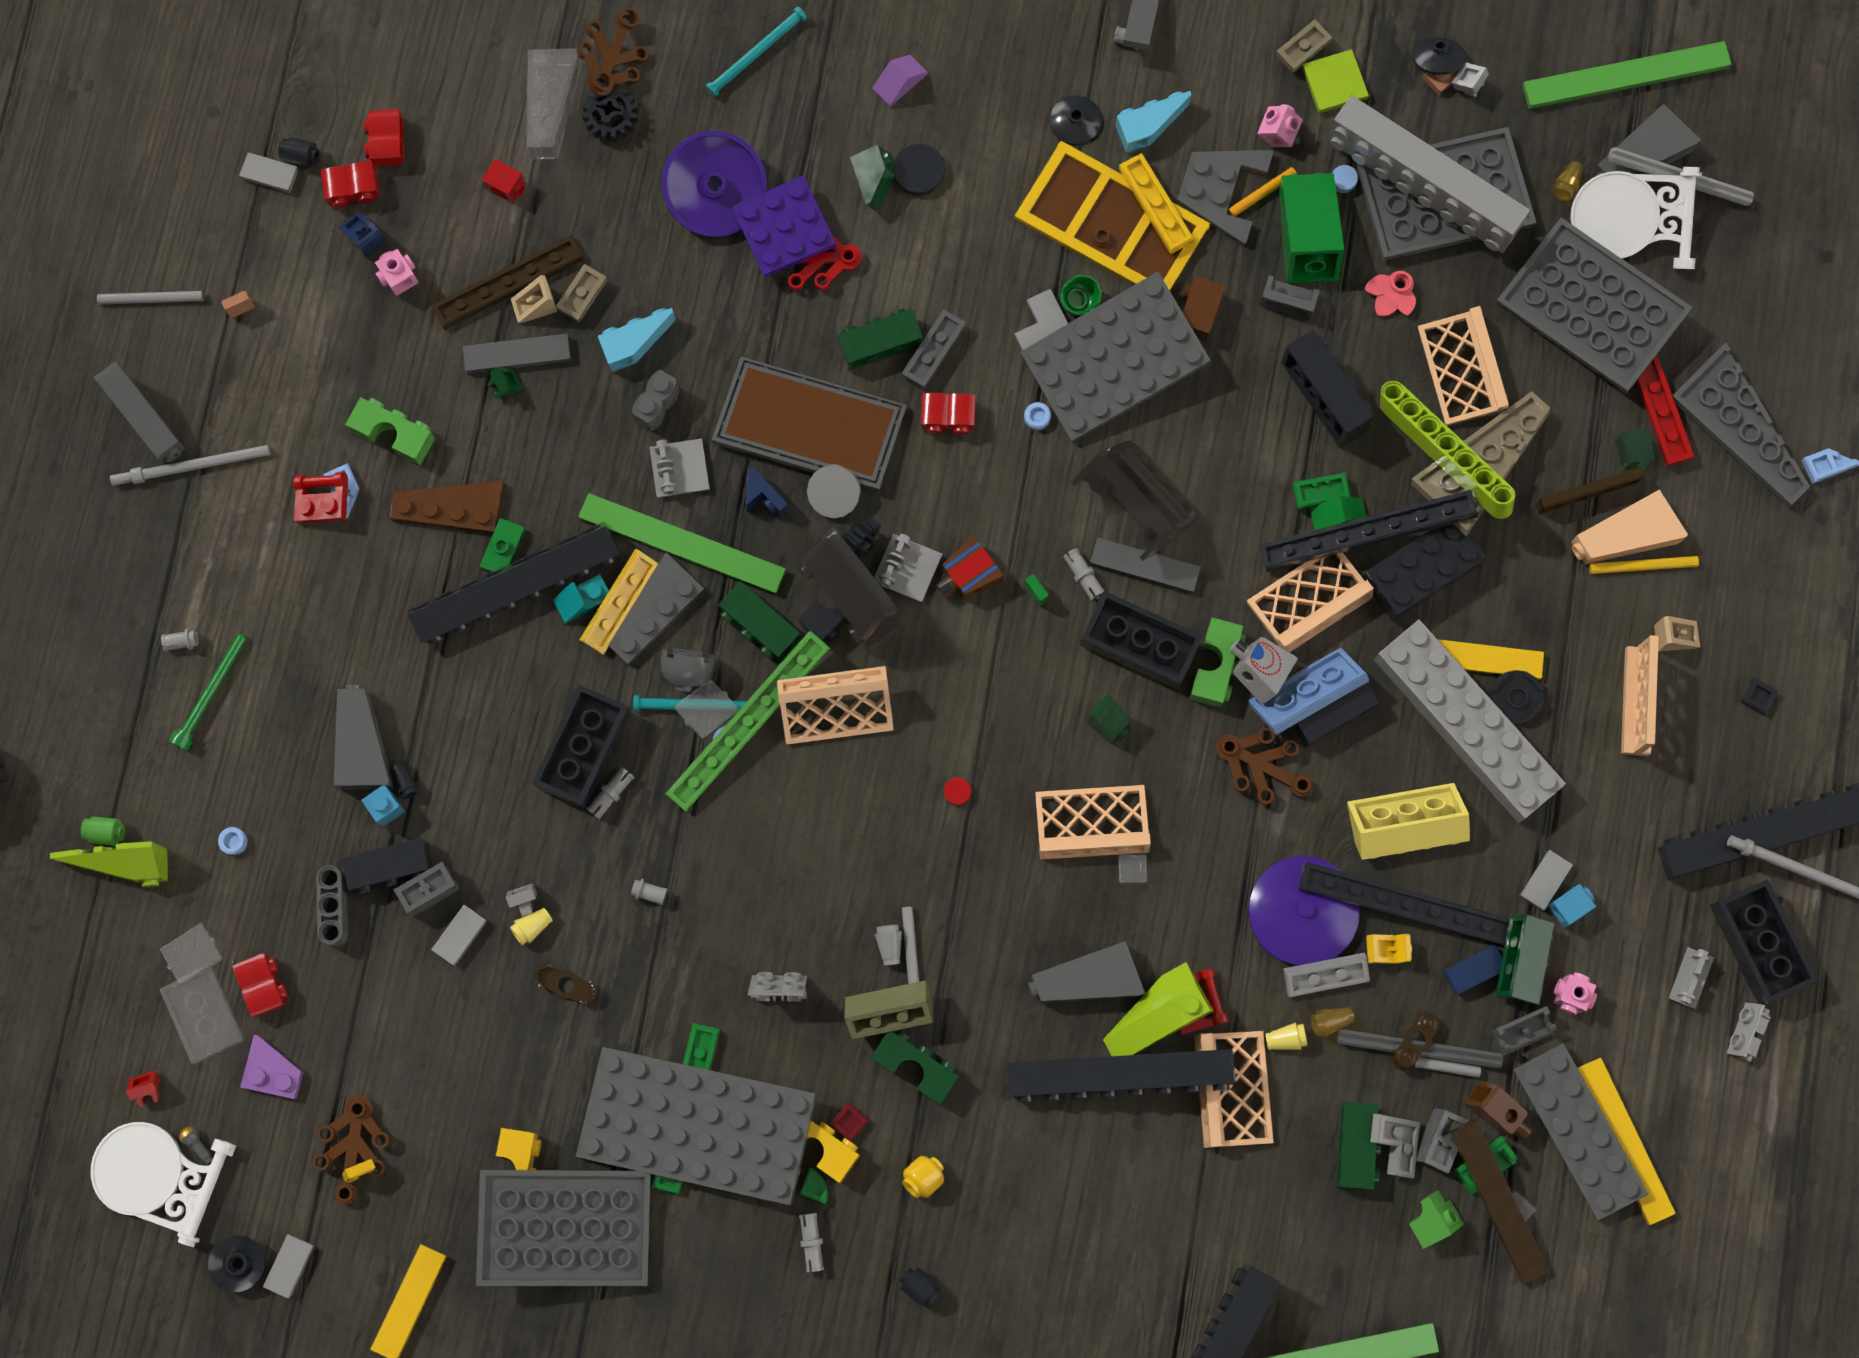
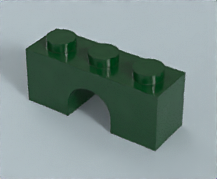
(937, 1078)

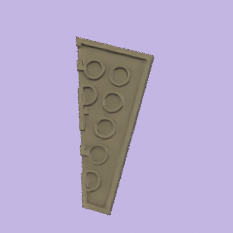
(1497, 443)

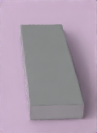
(1326, 975)

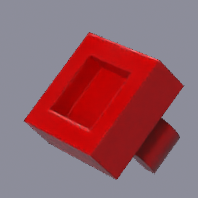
(143, 1085)

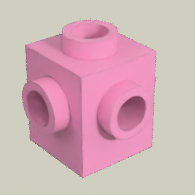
(1280, 126)
(396, 271)
(1565, 993)

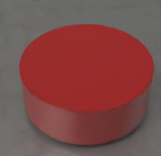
(957, 791)

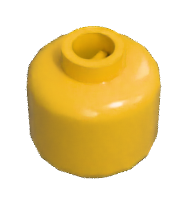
(923, 1176)

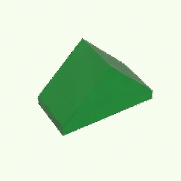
(1337, 511)

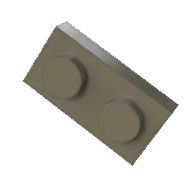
(1303, 46)
(581, 293)

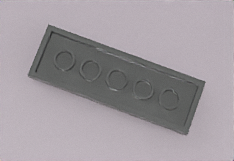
(1580, 1131)

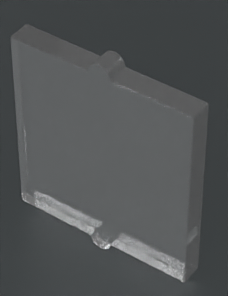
(706, 708)
(191, 954)

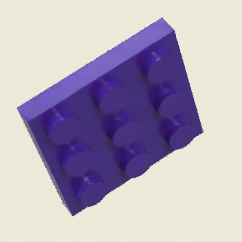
(783, 226)

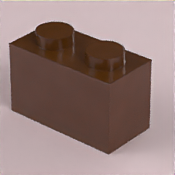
(1202, 305)

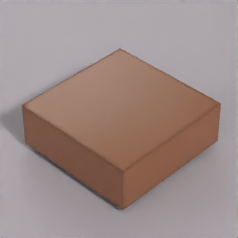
(238, 304)

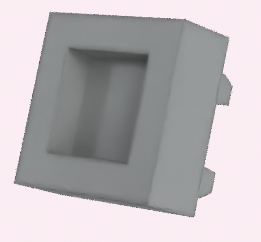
(1470, 79)
(522, 897)

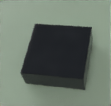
(1759, 696)

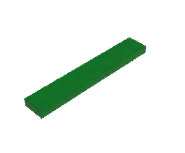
(698, 1054)

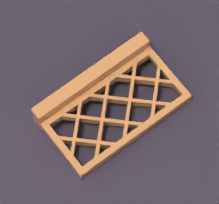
(1486, 360)
(1323, 617)
(833, 688)
(1640, 697)
(1089, 844)
(1211, 1100)

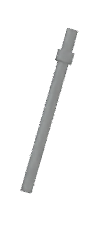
(139, 475)

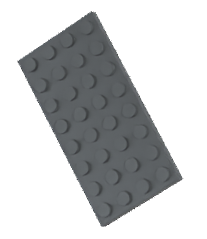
(696, 1125)

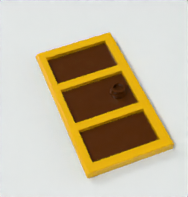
(1100, 219)

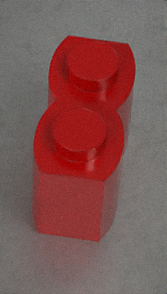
(385, 137)
(350, 184)
(948, 412)
(260, 984)

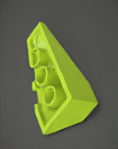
(130, 861)
(1163, 1010)

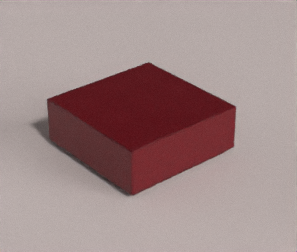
(849, 1122)

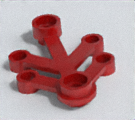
(827, 257)

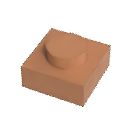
(1439, 83)

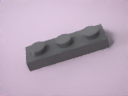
(933, 349)

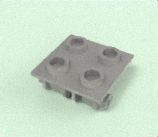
(679, 467)
(907, 567)
(767, 985)

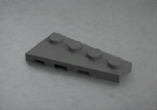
(657, 607)

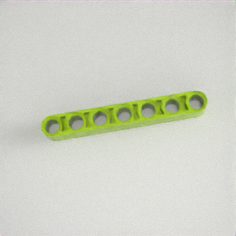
(1449, 460)

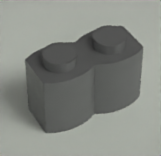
(651, 405)

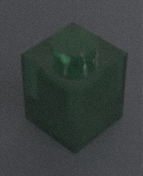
(1635, 449)

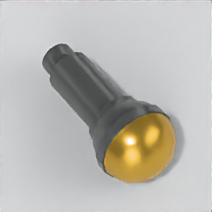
(190, 1137)

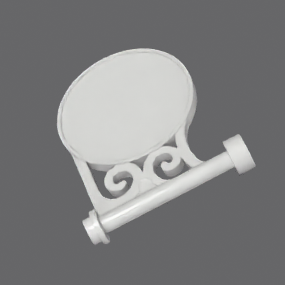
(1625, 212)
(141, 1170)

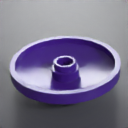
(709, 177)
(1297, 923)

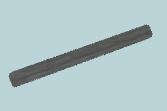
(1435, 1051)

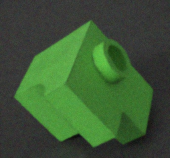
(1437, 1220)

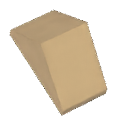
(534, 301)
(1676, 634)

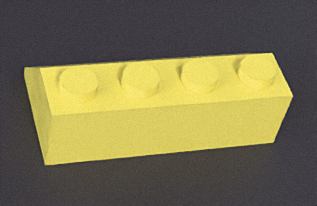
(1409, 821)

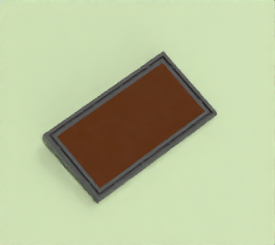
(808, 422)

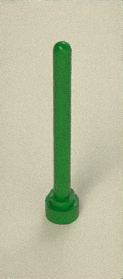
(183, 736)

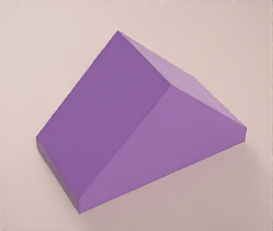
(898, 79)

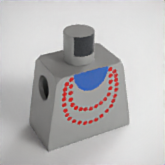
(1262, 667)

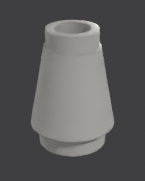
(889, 943)

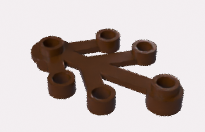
(611, 55)
(1260, 763)
(352, 1144)

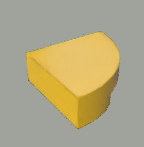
(353, 1173)

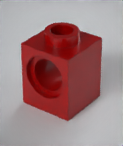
(504, 181)

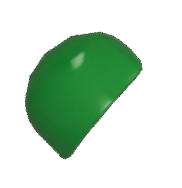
(1080, 295)

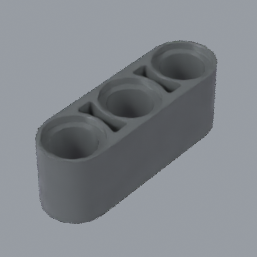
(339, 917)

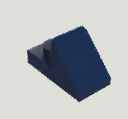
(362, 233)
(760, 489)

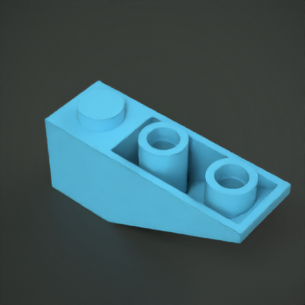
(1144, 125)
(630, 342)

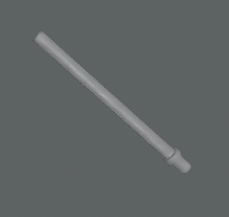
(1748, 848)

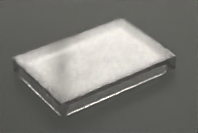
(202, 1016)

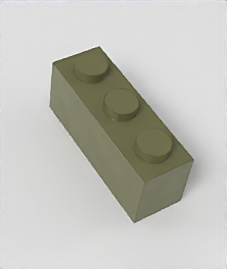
(888, 1009)

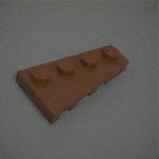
(456, 507)

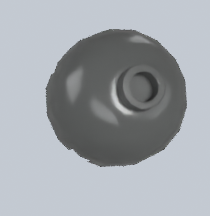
(686, 668)

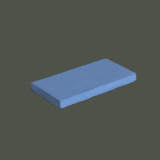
(1310, 690)

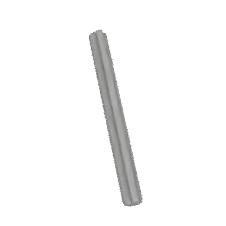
(1703, 183)

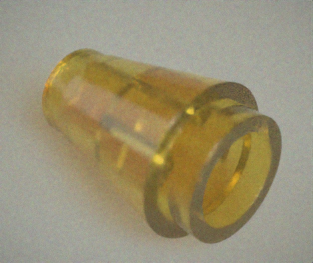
(1568, 182)
(1331, 1020)

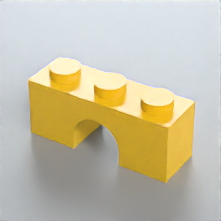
(519, 1147)
(837, 1156)

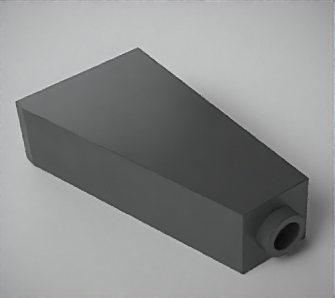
(1658, 138)
(140, 413)
(358, 743)
(1095, 976)

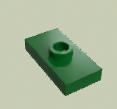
(1319, 490)
(502, 545)

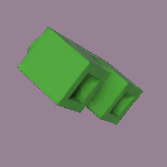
(371, 419)
(1213, 686)

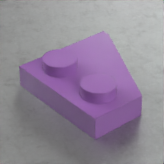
(270, 1071)

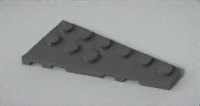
(1735, 417)

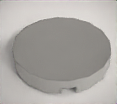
(833, 491)

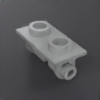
(1691, 977)
(1751, 1019)

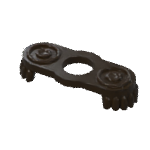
(549, 978)
(1407, 1054)

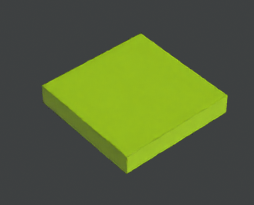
(1334, 80)

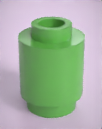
(102, 831)

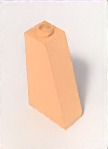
(1633, 530)

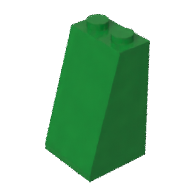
(1311, 228)

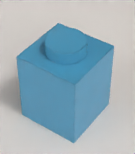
(383, 805)
(1572, 905)

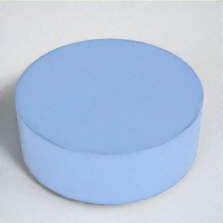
(1345, 178)
(1037, 416)
(232, 841)

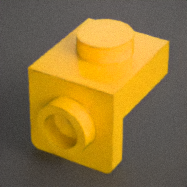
(1389, 949)

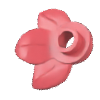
(1390, 296)

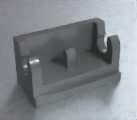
(1289, 298)
(426, 889)
(1523, 1031)
(1437, 1145)

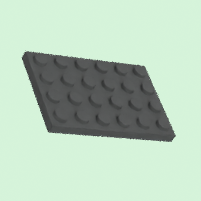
(1410, 228)
(1594, 305)
(1115, 357)
(563, 1228)

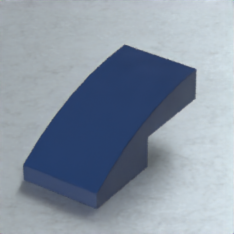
(1474, 969)

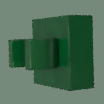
(506, 382)

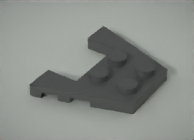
(1211, 183)

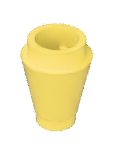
(530, 926)
(1287, 1038)

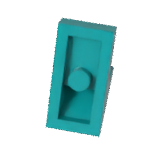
(581, 599)

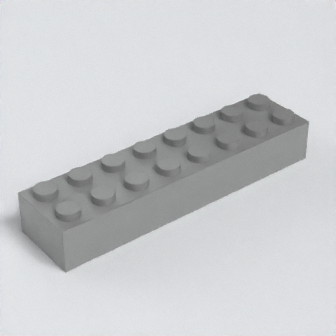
(1427, 174)
(1469, 721)

